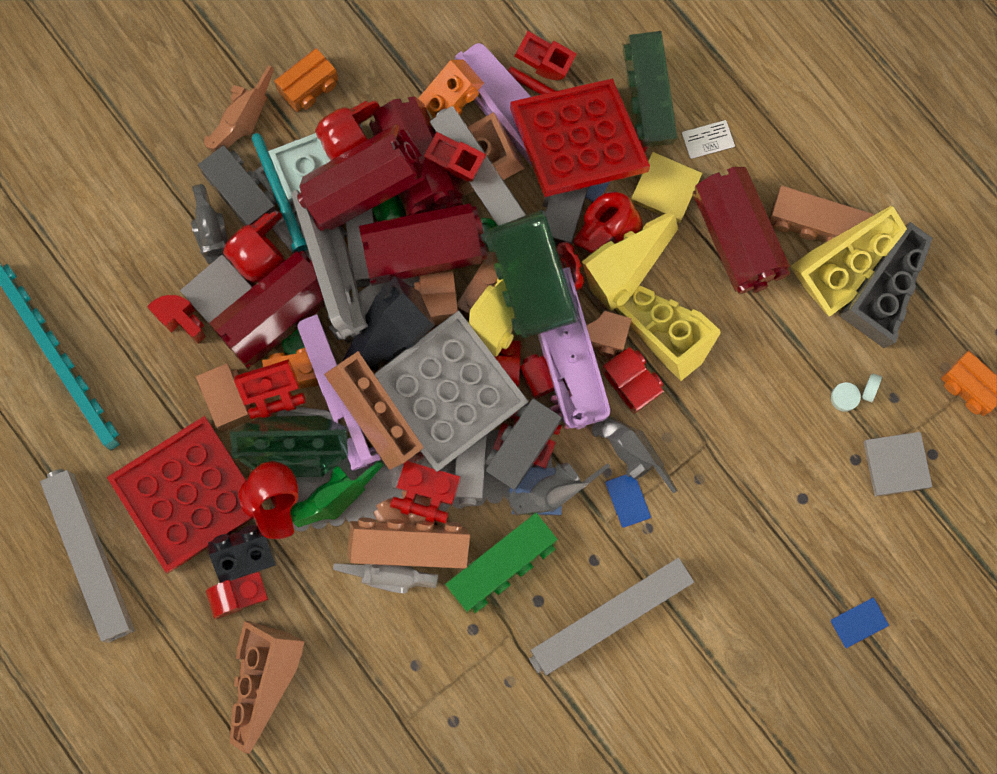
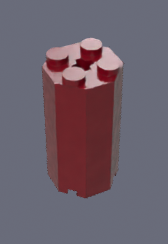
(362, 178)
(439, 188)
(741, 230)
(423, 243)
(270, 310)

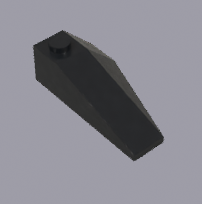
(394, 321)

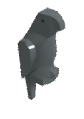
(208, 226)
(632, 448)
(551, 491)

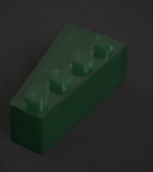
(650, 89)

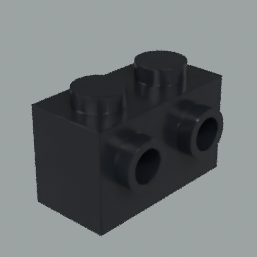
(241, 553)

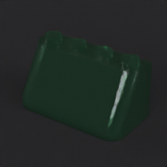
(532, 275)

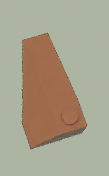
(498, 148)
(266, 668)

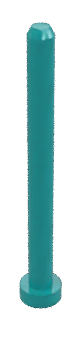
(299, 243)

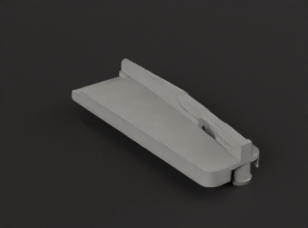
(333, 273)

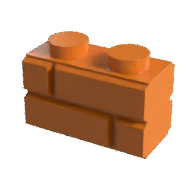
(307, 81)
(973, 383)

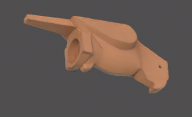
(241, 114)

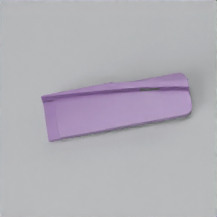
(497, 90)
(573, 359)
(323, 361)

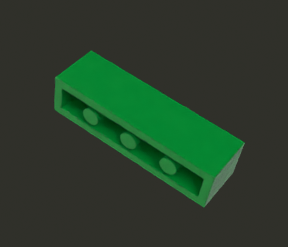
(501, 563)

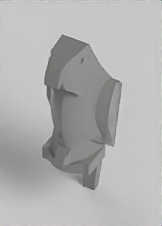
(389, 577)

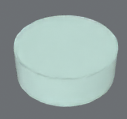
(871, 387)
(845, 397)

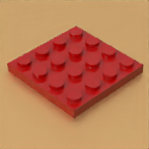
(579, 137)
(182, 494)

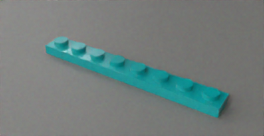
(61, 362)

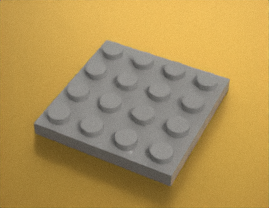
(450, 390)

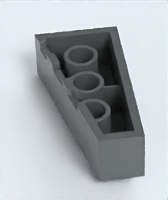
(885, 295)

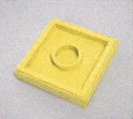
(666, 186)

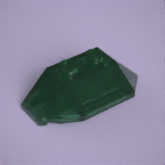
(302, 443)

